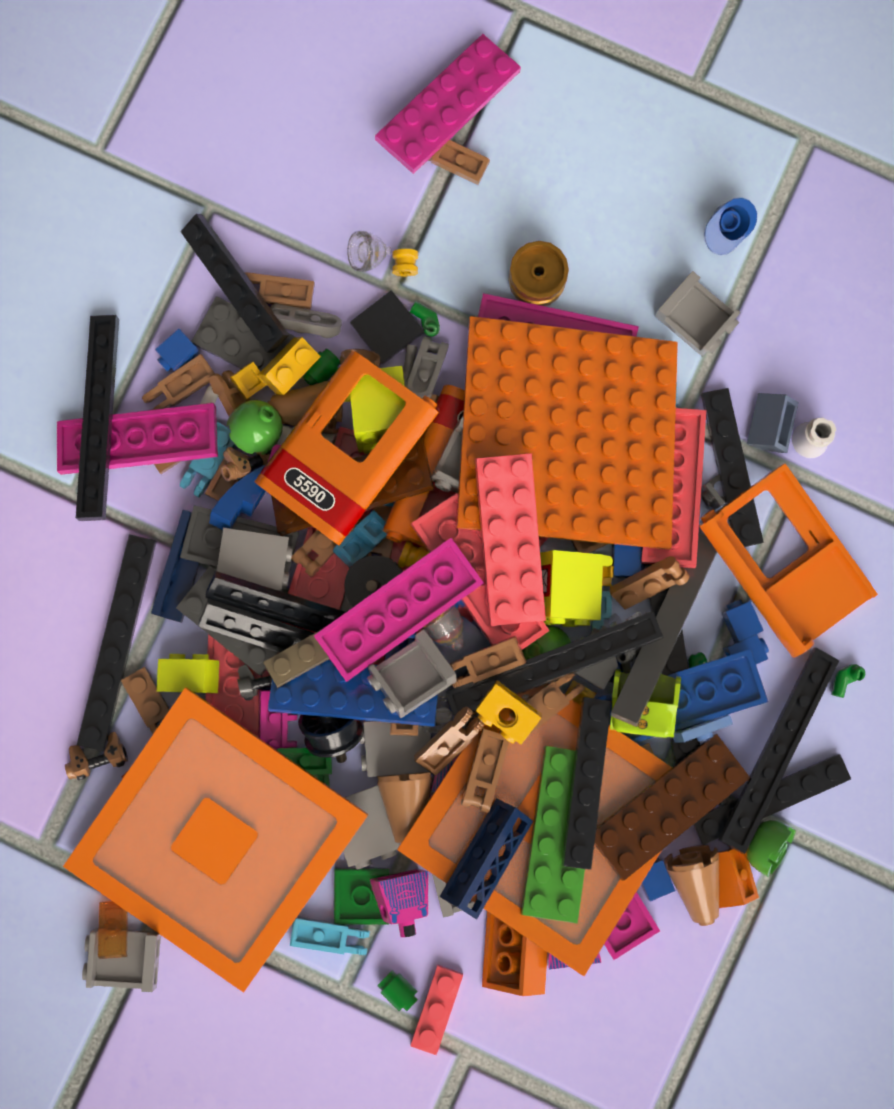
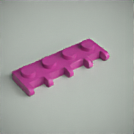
(274, 725)

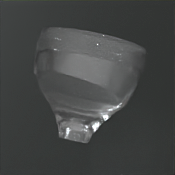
(366, 251)
(447, 629)

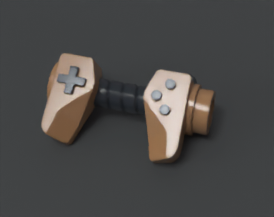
(238, 466)
(80, 766)

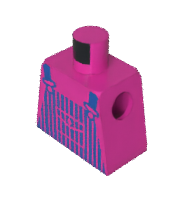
(402, 898)

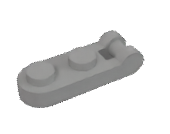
(307, 320)
(427, 367)

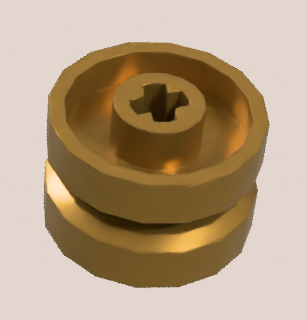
(543, 259)

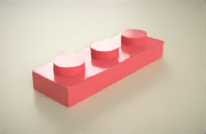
(436, 1010)

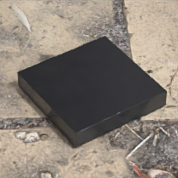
(387, 327)

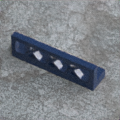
(177, 576)
(483, 855)

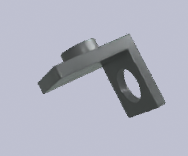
(710, 495)

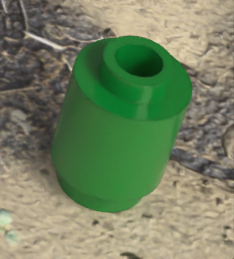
(323, 368)
(398, 991)

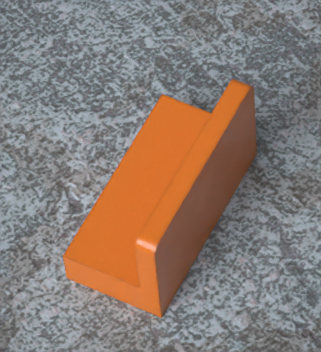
(735, 879)

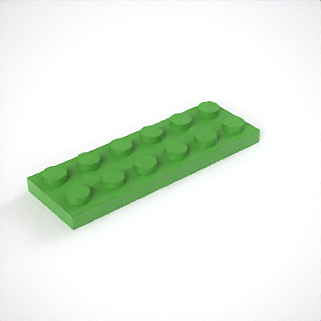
(549, 888)

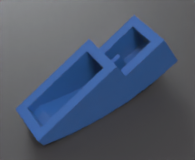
(241, 497)

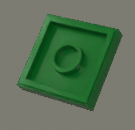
(355, 897)

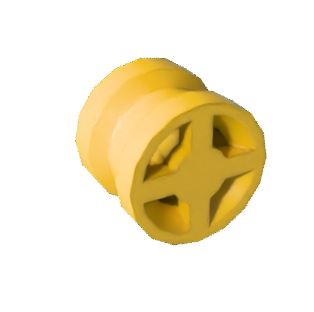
(405, 262)
(411, 554)

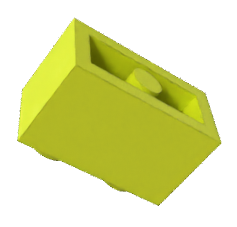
(196, 674)

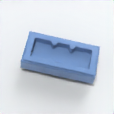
(702, 730)

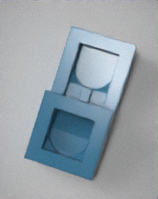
(361, 539)

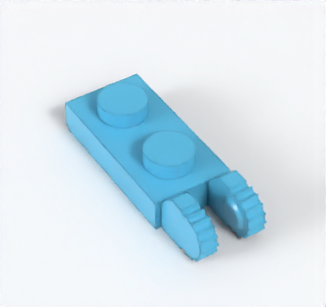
(208, 466)
(326, 936)

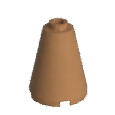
(296, 403)
(404, 800)
(697, 881)

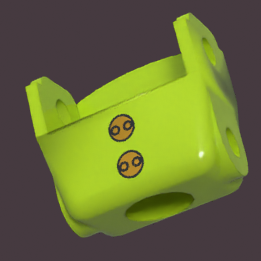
(660, 712)

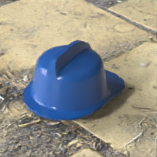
(730, 225)

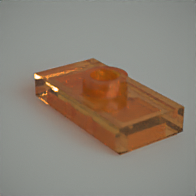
(112, 931)

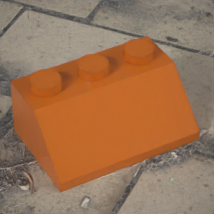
(512, 961)

